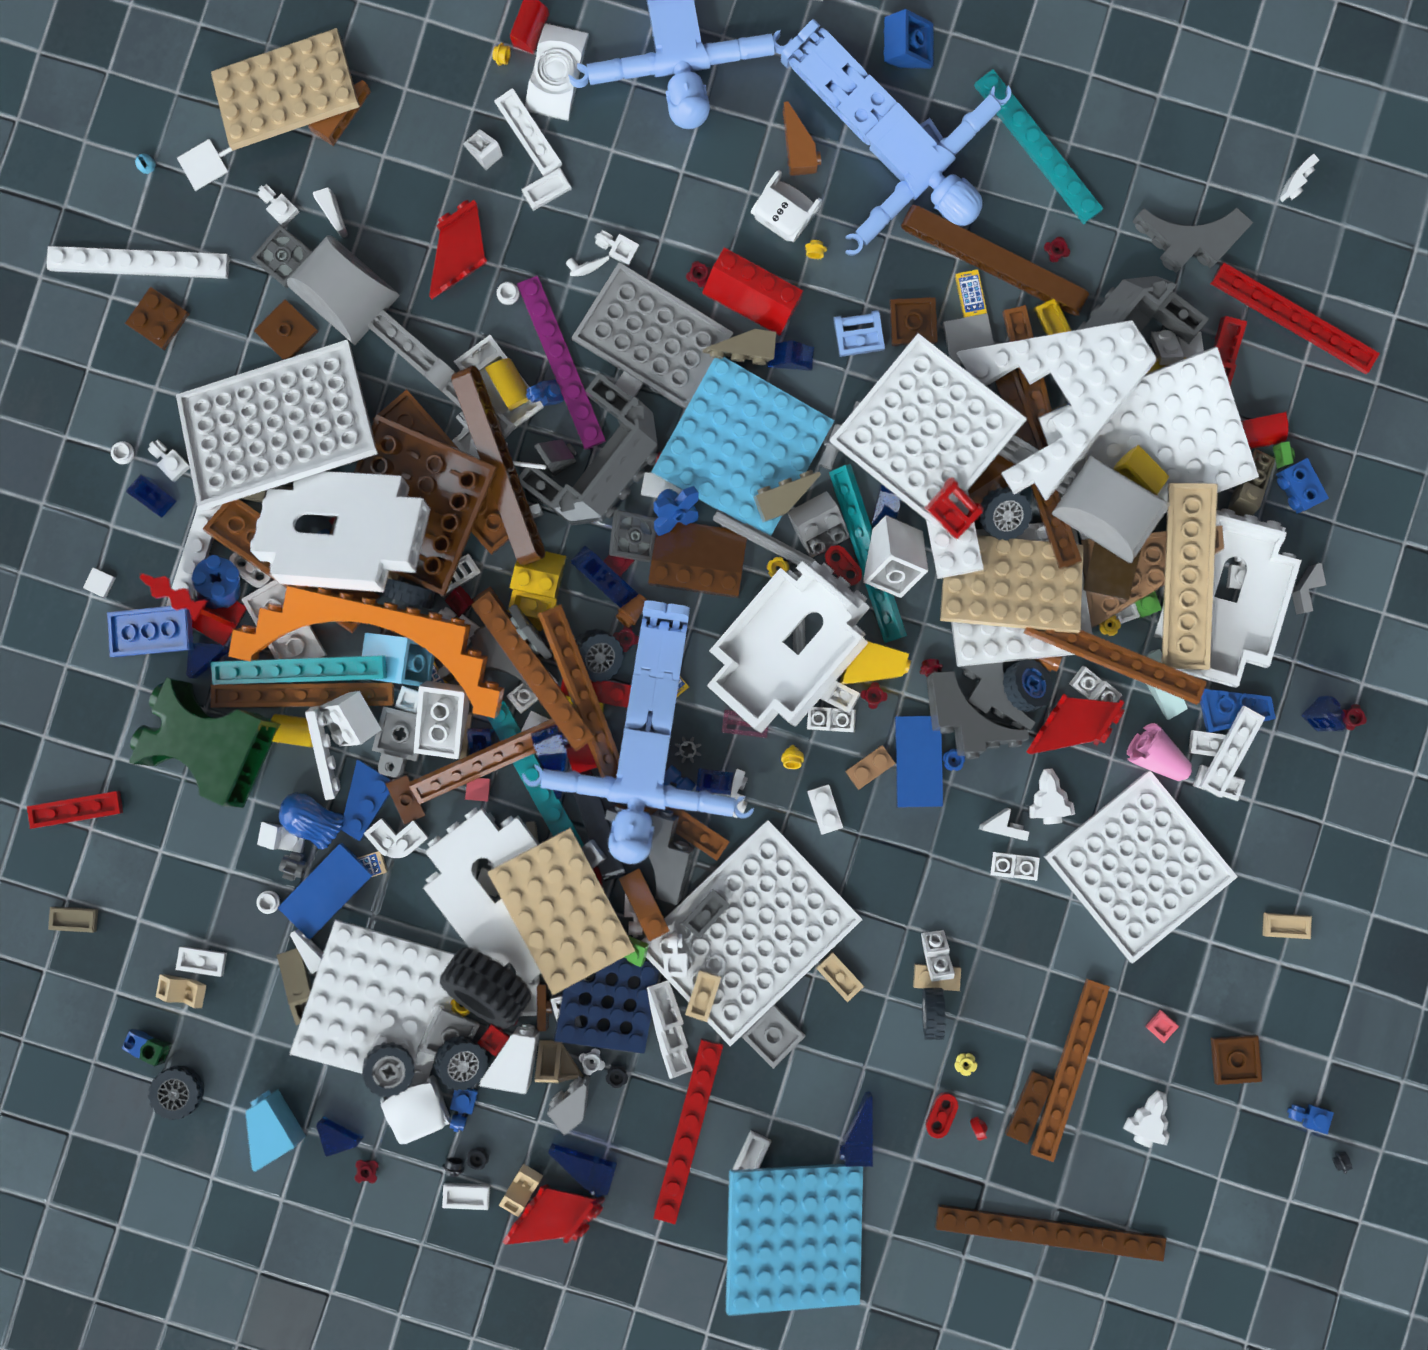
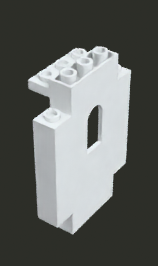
(373, 533)
(1250, 627)
(762, 672)
(464, 901)

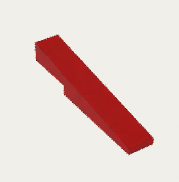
(1228, 342)

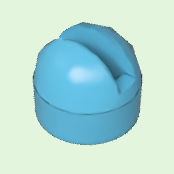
(149, 161)

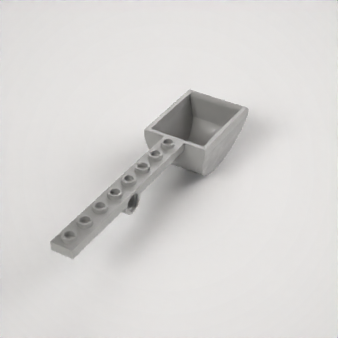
(357, 301)
(1101, 503)

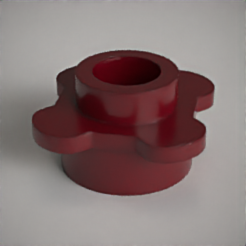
(1058, 243)
(696, 268)
(632, 638)
(930, 666)
(867, 695)
(1359, 719)
(368, 1165)

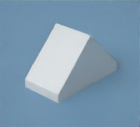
(484, 149)

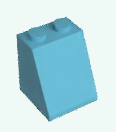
(405, 659)
(271, 1129)

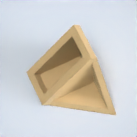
(555, 1063)

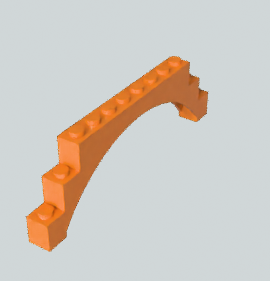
(440, 636)

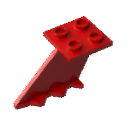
(458, 248)
(214, 623)
(1076, 723)
(554, 1216)

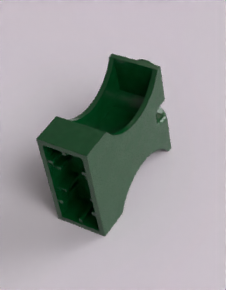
(219, 752)

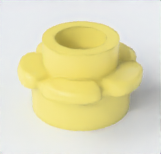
(961, 1059)

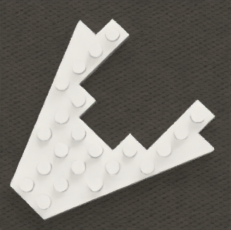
(1094, 372)

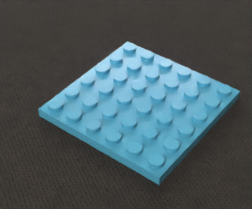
(739, 440)
(794, 1238)

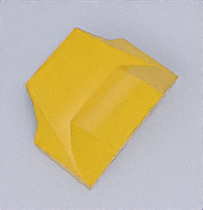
(532, 605)

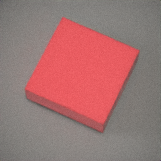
(478, 789)
(1162, 1026)

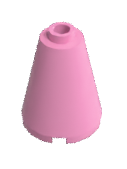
(1158, 753)

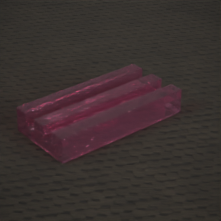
(741, 723)

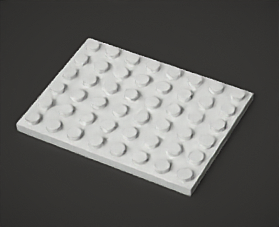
(1182, 421)
(275, 425)
(769, 936)

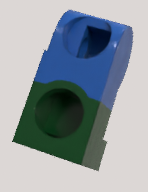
(146, 1047)

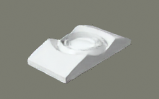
(556, 59)
(481, 356)

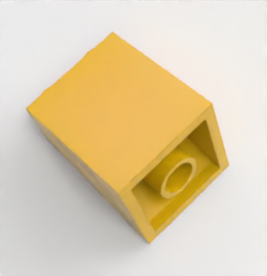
(875, 664)

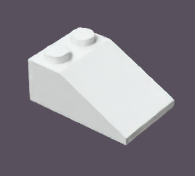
(441, 719)

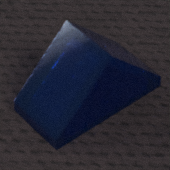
(792, 356)
(151, 495)
(201, 657)
(480, 739)
(714, 781)
(336, 1137)

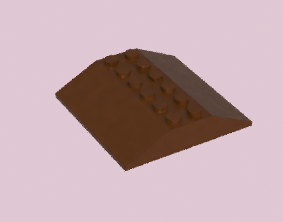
(447, 481)

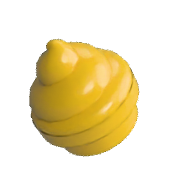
(792, 758)

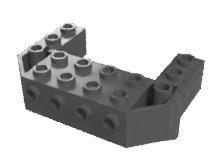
(1147, 299)
(612, 470)

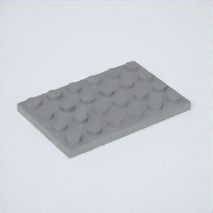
(650, 335)

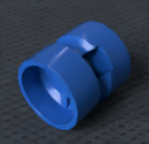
(674, 775)

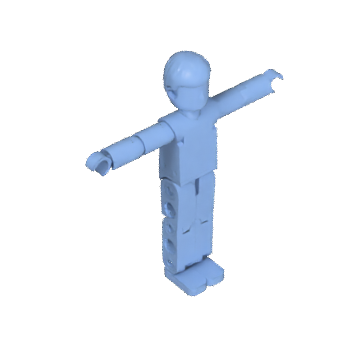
(679, 53)
(889, 131)
(645, 749)

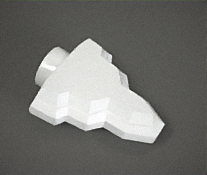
(1050, 801)
(1150, 1122)

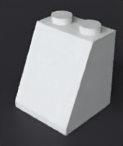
(895, 557)
(515, 1062)

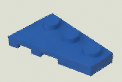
(1222, 708)
(365, 800)

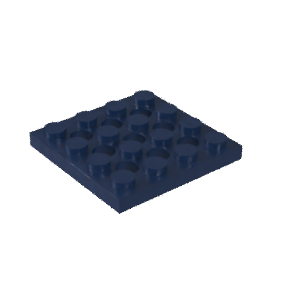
(611, 1037)

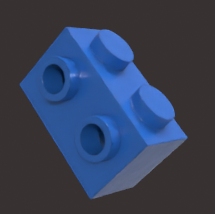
(1301, 486)

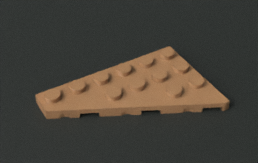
(1148, 577)

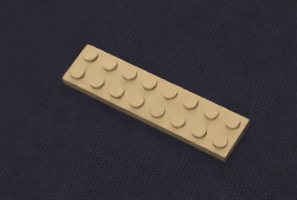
(1189, 575)

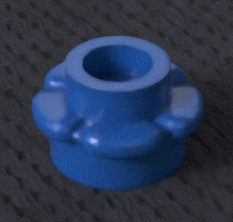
(947, 758)

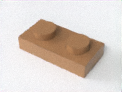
(870, 767)

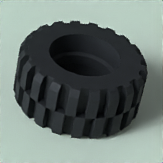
(485, 987)

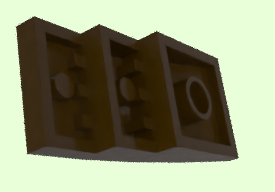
(1110, 573)

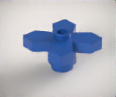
(675, 508)

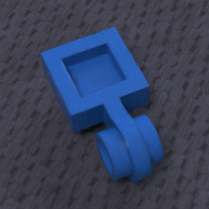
(546, 392)
(463, 1102)
(1314, 1118)

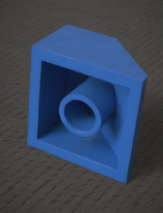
(908, 40)

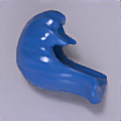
(309, 819)

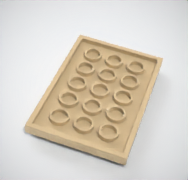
(284, 89)
(1016, 588)
(561, 911)

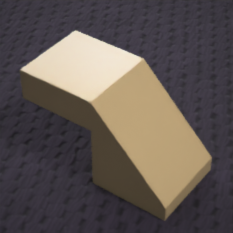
(181, 990)
(520, 1190)

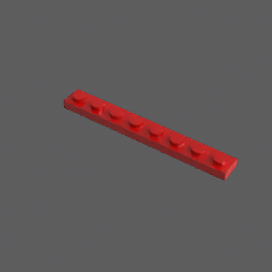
(1295, 318)
(688, 1131)

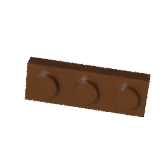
(1029, 1107)

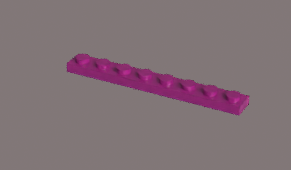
(561, 362)

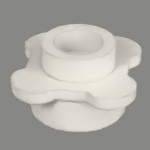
(593, 1055)

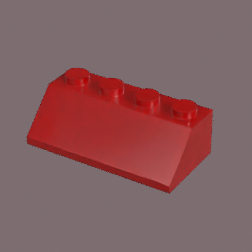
(752, 291)

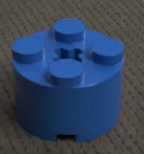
(216, 582)

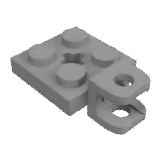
(387, 744)

